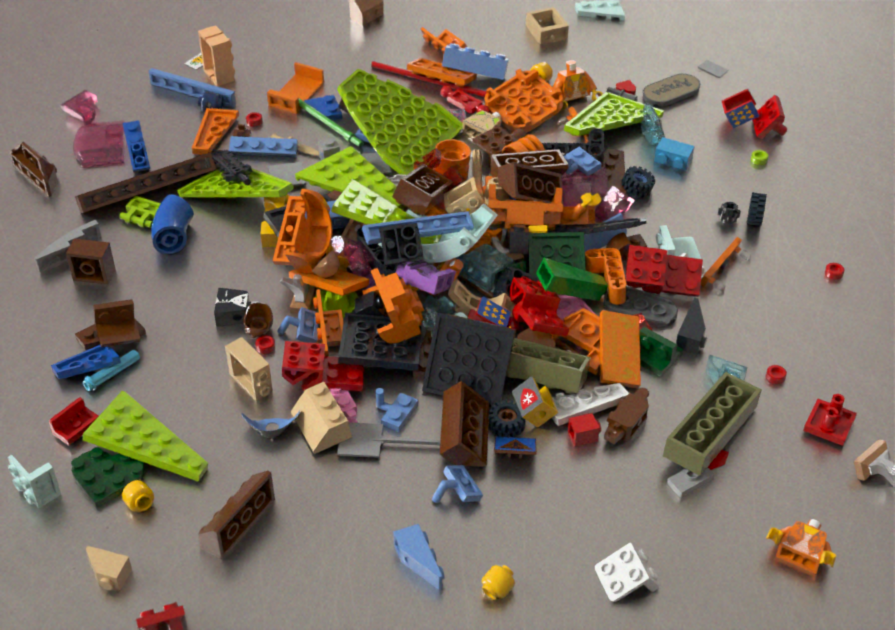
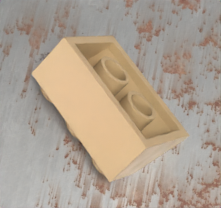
(320, 418)

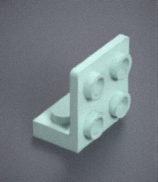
(38, 486)

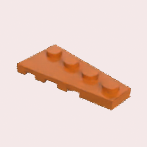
(212, 129)

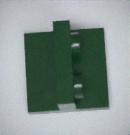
(657, 352)

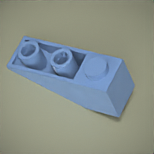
(415, 553)

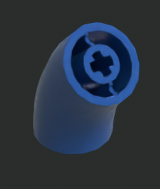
(170, 224)

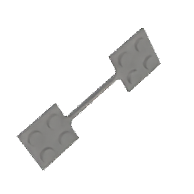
(288, 170)
(368, 439)

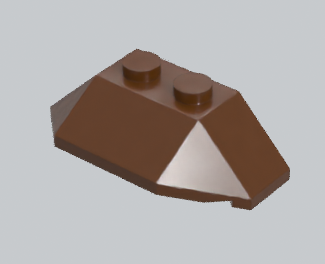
(34, 167)

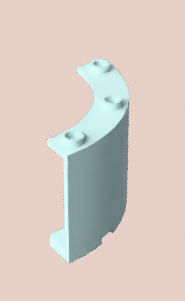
(457, 243)

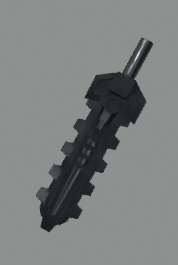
(231, 166)
(601, 227)

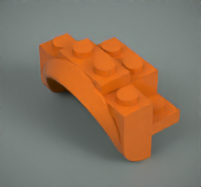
(525, 212)
(300, 239)
(397, 298)

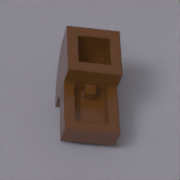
(622, 242)

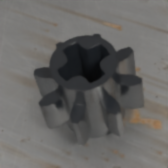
(729, 212)

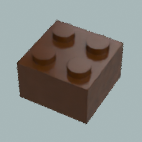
(91, 261)

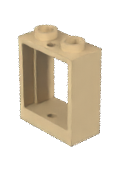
(543, 35)
(464, 196)
(249, 368)

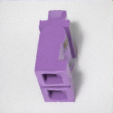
(426, 276)

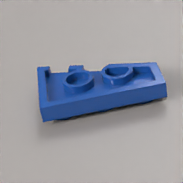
(86, 361)

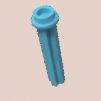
(106, 373)

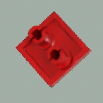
(770, 118)
(830, 420)
(172, 615)

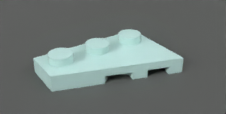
(605, 8)

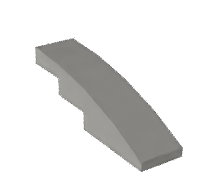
(56, 252)

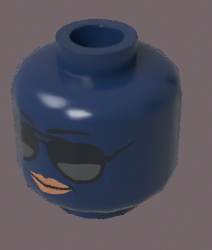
(210, 100)

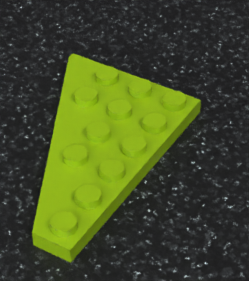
(607, 113)
(341, 168)

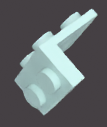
(676, 246)

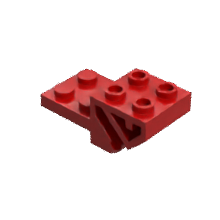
(664, 273)
(536, 306)
(308, 363)

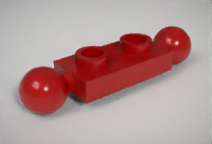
(463, 100)

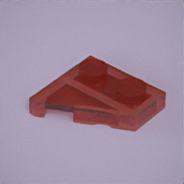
(431, 159)

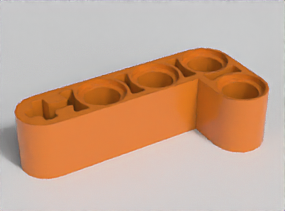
(610, 263)

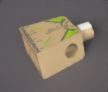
(480, 123)

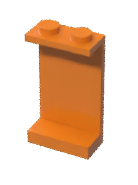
(302, 85)

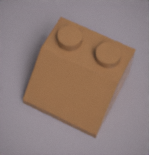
(365, 10)

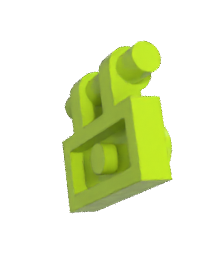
(142, 207)

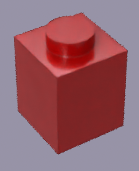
(584, 429)

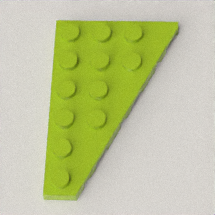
(215, 186)
(369, 208)
(137, 434)

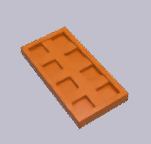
(436, 70)

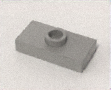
(688, 481)

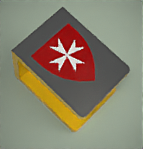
(533, 403)

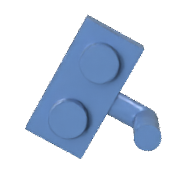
(583, 161)
(305, 325)
(398, 412)
(462, 483)

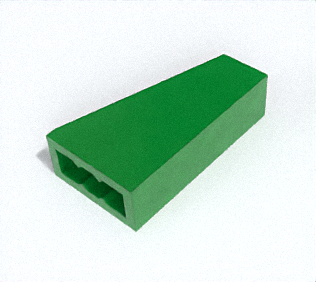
(570, 280)

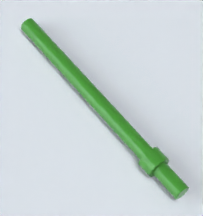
(348, 135)

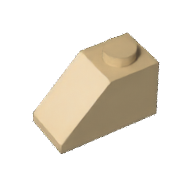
(109, 567)

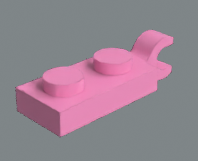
(345, 403)

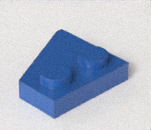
(327, 106)

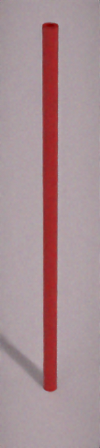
(422, 77)

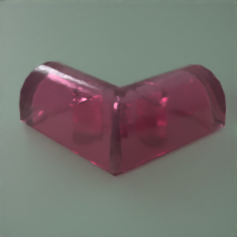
(80, 107)
(353, 252)

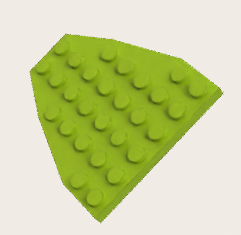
(395, 120)

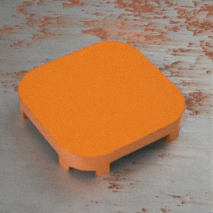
(524, 101)

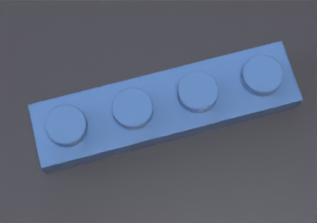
(263, 146)

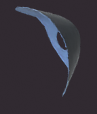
(260, 426)

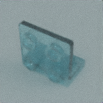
(482, 265)

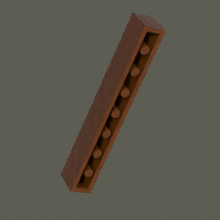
(145, 182)

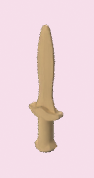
(303, 148)

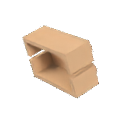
(217, 55)

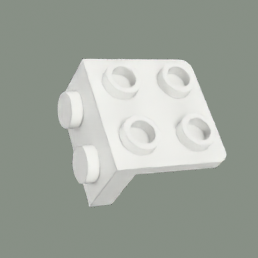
(626, 572)

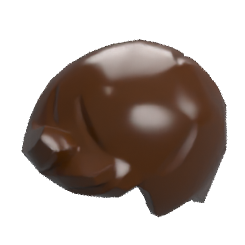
(258, 319)

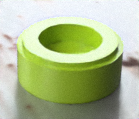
(759, 157)

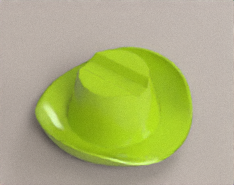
(334, 301)

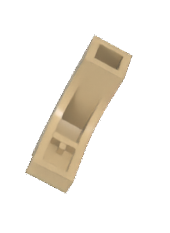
(466, 300)

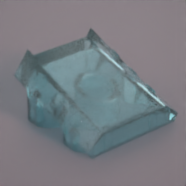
(651, 126)

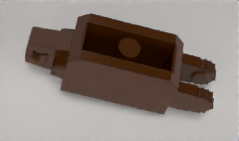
(628, 416)

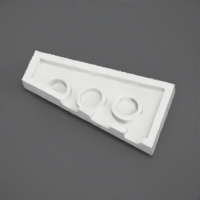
(587, 402)

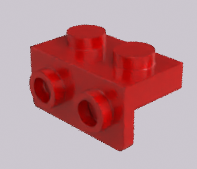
(72, 421)

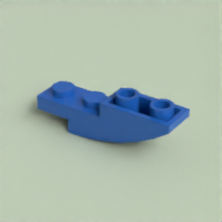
(136, 146)

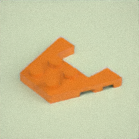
(585, 333)

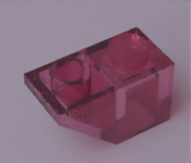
(612, 204)

